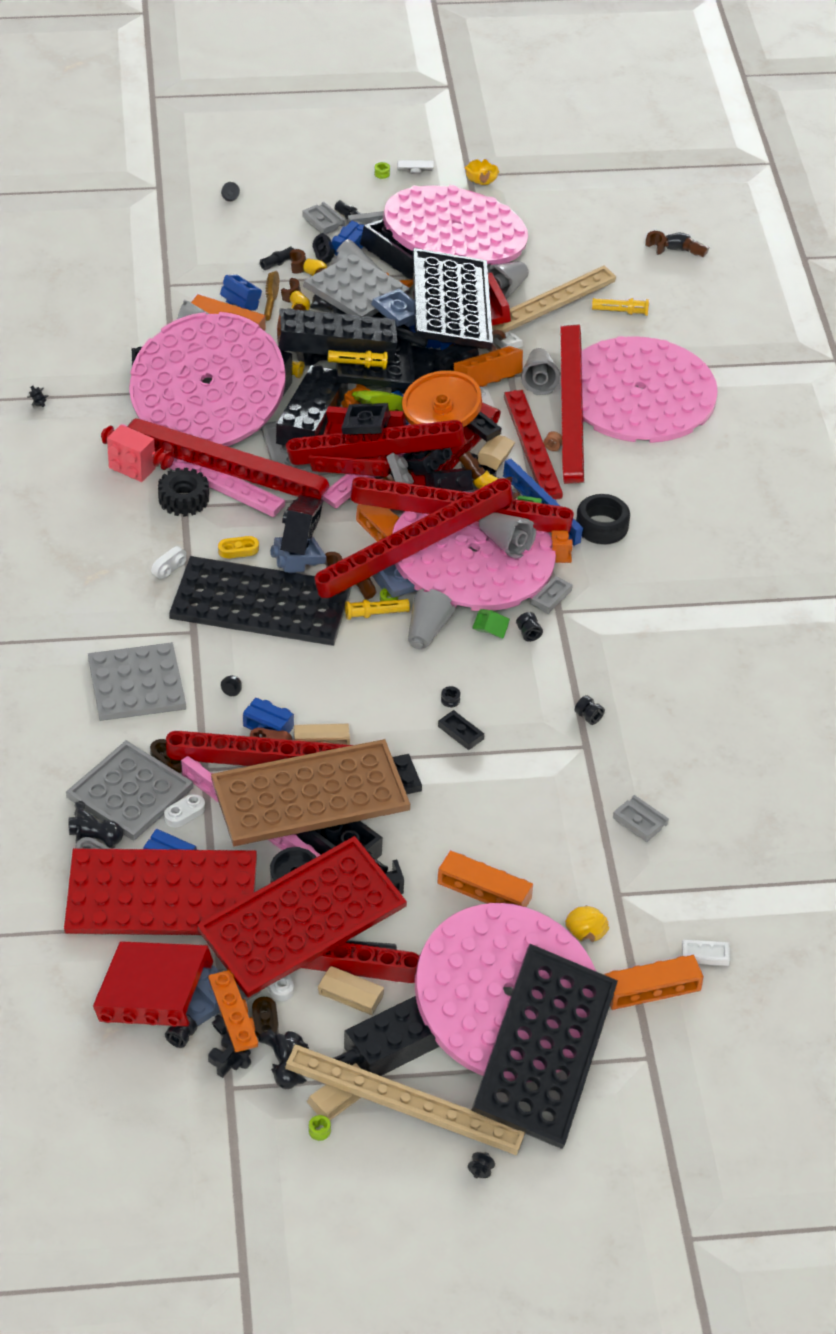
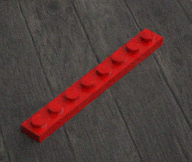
(532, 443)

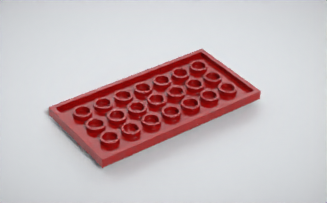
(154, 889)
(301, 916)

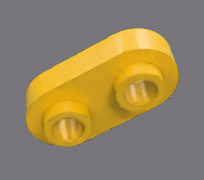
(238, 547)

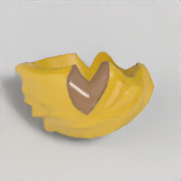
(481, 172)
(587, 923)

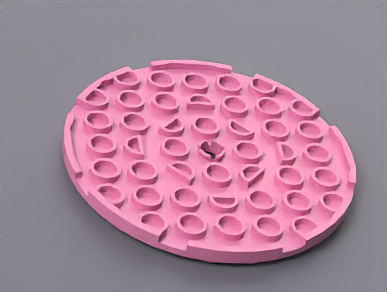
(455, 223)
(223, 346)
(675, 393)
(480, 577)
(470, 964)

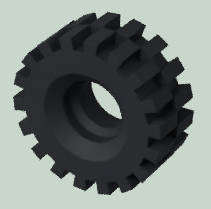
(183, 482)

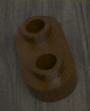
(158, 751)
(265, 1020)

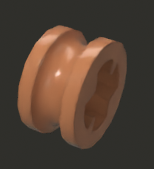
(556, 437)

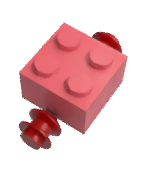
(134, 452)

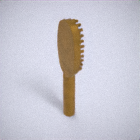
(273, 287)

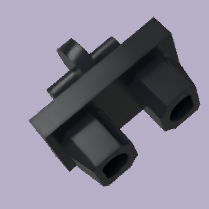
(229, 1058)

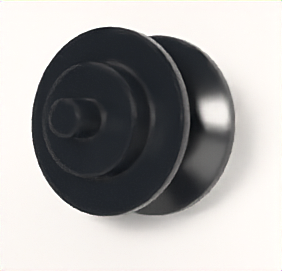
(230, 191)
(37, 396)
(481, 1165)

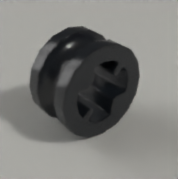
(450, 696)

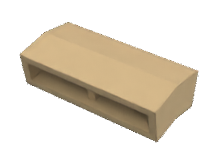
(495, 451)
(323, 733)
(351, 990)
(331, 1100)

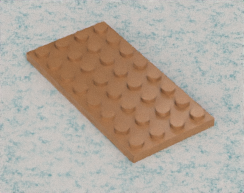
(309, 792)

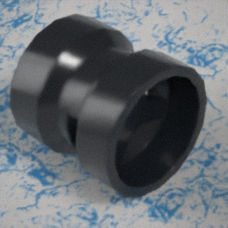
(529, 626)
(590, 710)
(179, 1035)

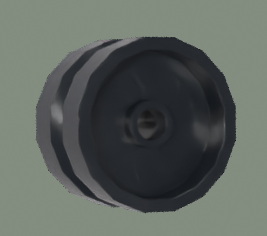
(289, 860)

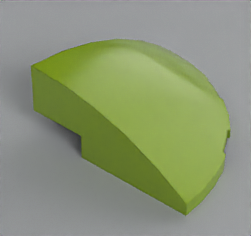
(370, 397)

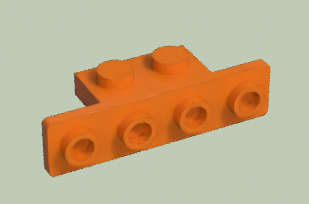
(233, 1011)

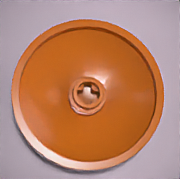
(442, 398)

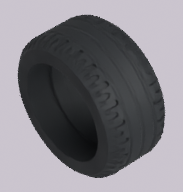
(608, 506)

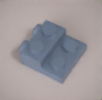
(396, 306)
(296, 562)
(393, 582)
(203, 1002)

